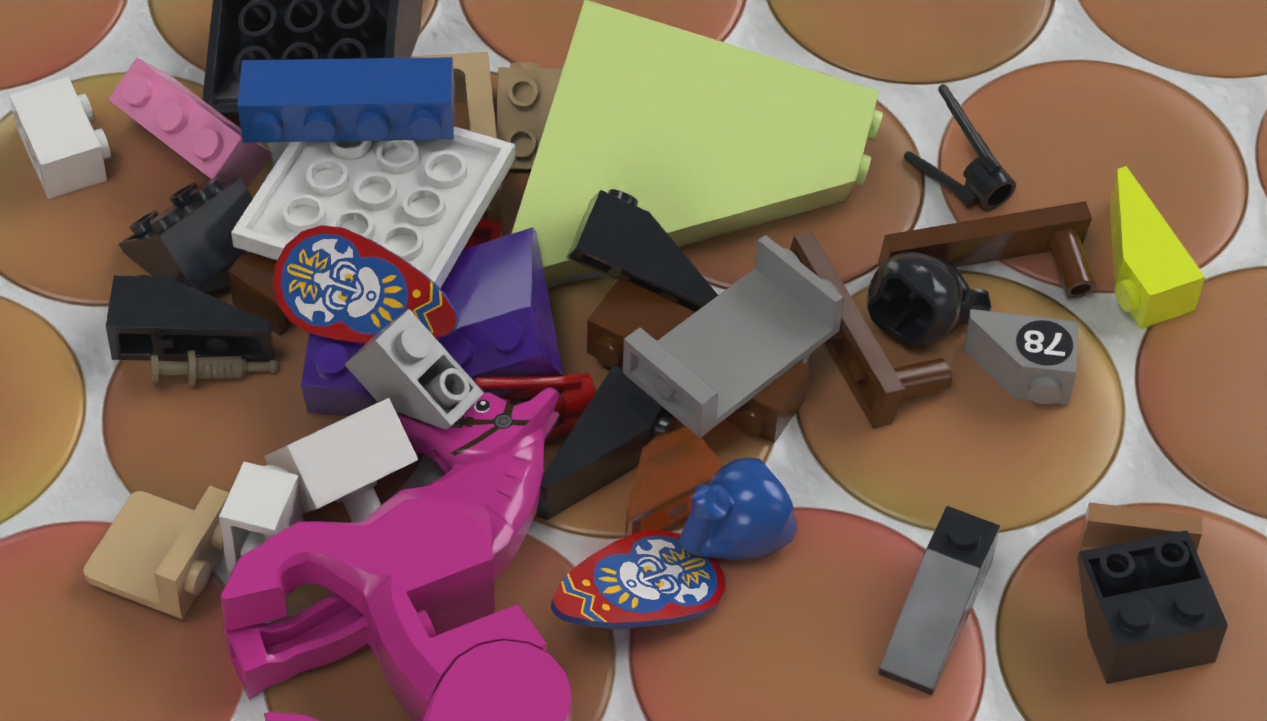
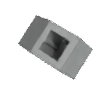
(414, 373)

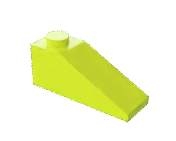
(1151, 266)

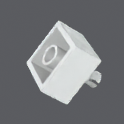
(348, 459)

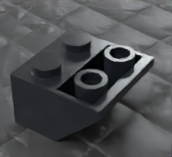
(193, 235)
(1149, 607)

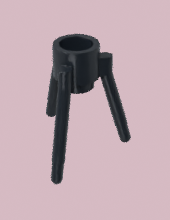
(985, 177)

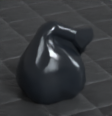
(921, 298)

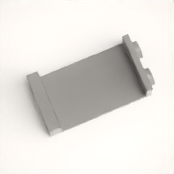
(736, 340)

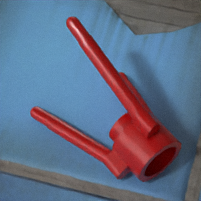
(574, 390)

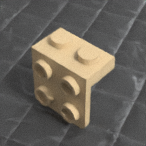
(523, 107)
(159, 551)

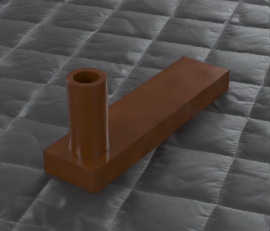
(1008, 236)
(859, 355)

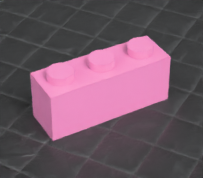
(188, 124)

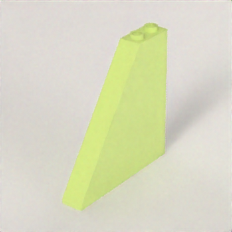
(691, 132)

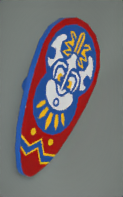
(354, 287)
(639, 584)

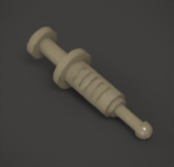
(208, 367)

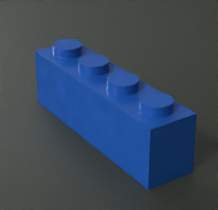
(347, 100)

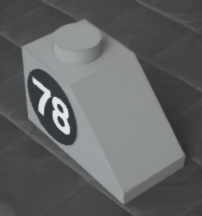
(1025, 354)

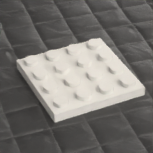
(400, 193)

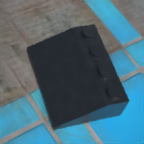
(301, 31)

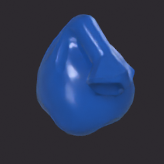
(739, 514)

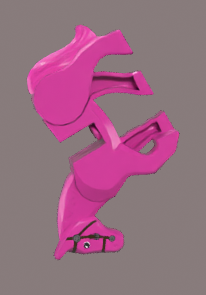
(416, 581)

